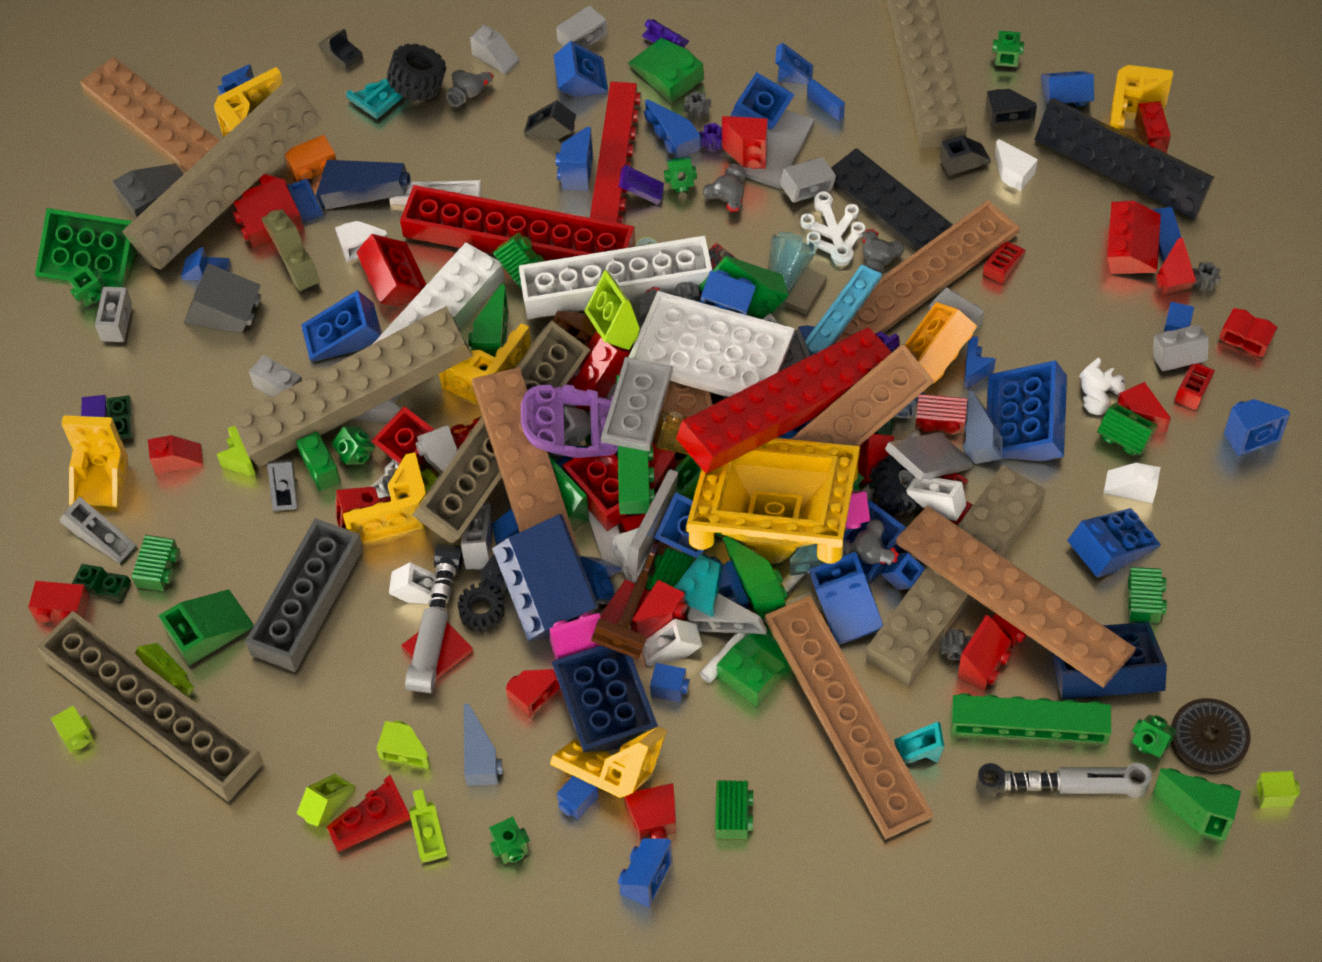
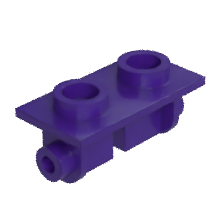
(656, 31)

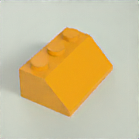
(940, 338)

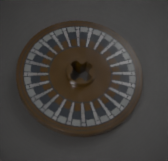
(1224, 721)

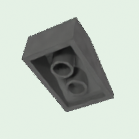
(143, 186)

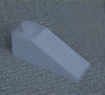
(480, 755)

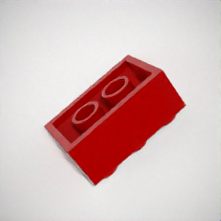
(1133, 238)
(391, 270)
(599, 368)
(599, 481)

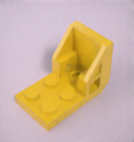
(1137, 86)
(242, 100)
(459, 377)
(97, 462)
(393, 517)
(618, 772)

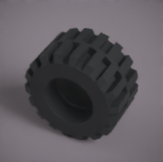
(416, 72)

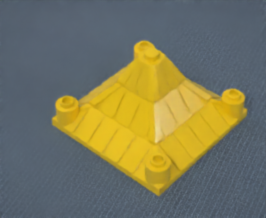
(778, 499)

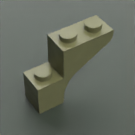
(289, 245)

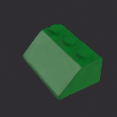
(573, 497)

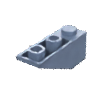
(982, 437)

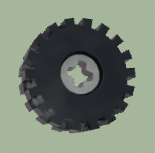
(889, 489)

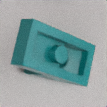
(921, 743)

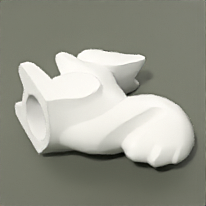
(1096, 384)

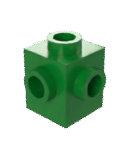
(1008, 43)
(674, 167)
(86, 286)
(353, 445)
(1153, 735)
(509, 841)

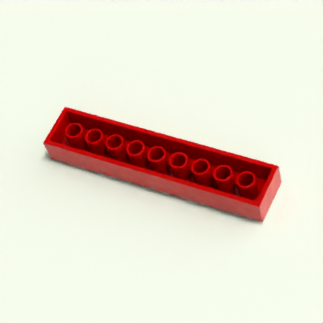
(487, 223)
(779, 401)

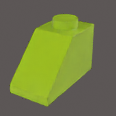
(402, 746)
(324, 799)

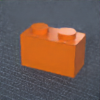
(309, 158)

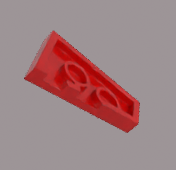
(372, 816)

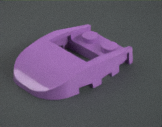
(544, 419)

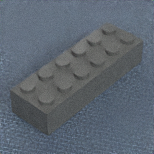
(304, 595)

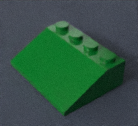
(82, 239)

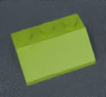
(612, 313)

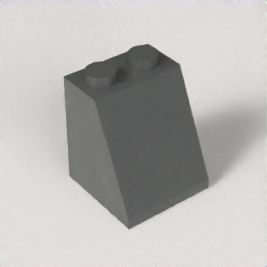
(223, 301)

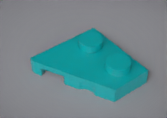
(375, 98)
(701, 584)

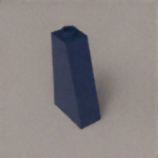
(360, 182)

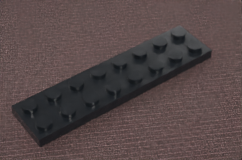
(1124, 158)

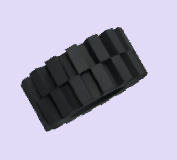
(485, 619)

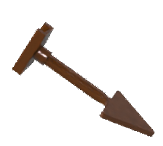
(619, 636)

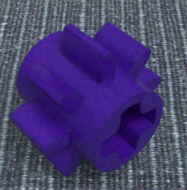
(711, 137)

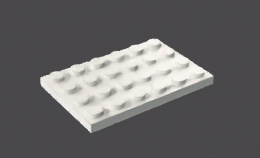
(711, 345)

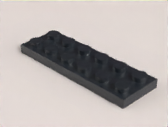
(888, 200)

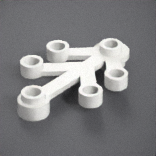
(823, 204)

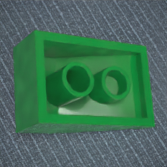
(668, 69)
(769, 288)
(491, 325)
(757, 578)
(753, 666)

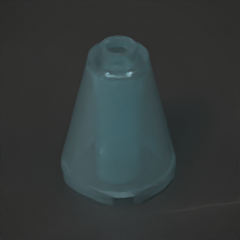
(790, 257)

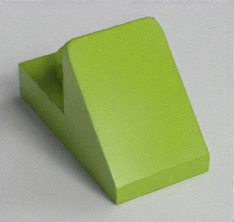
(236, 456)

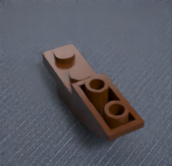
(577, 325)

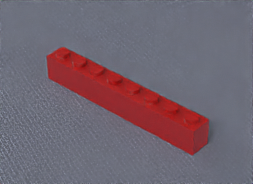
(615, 151)

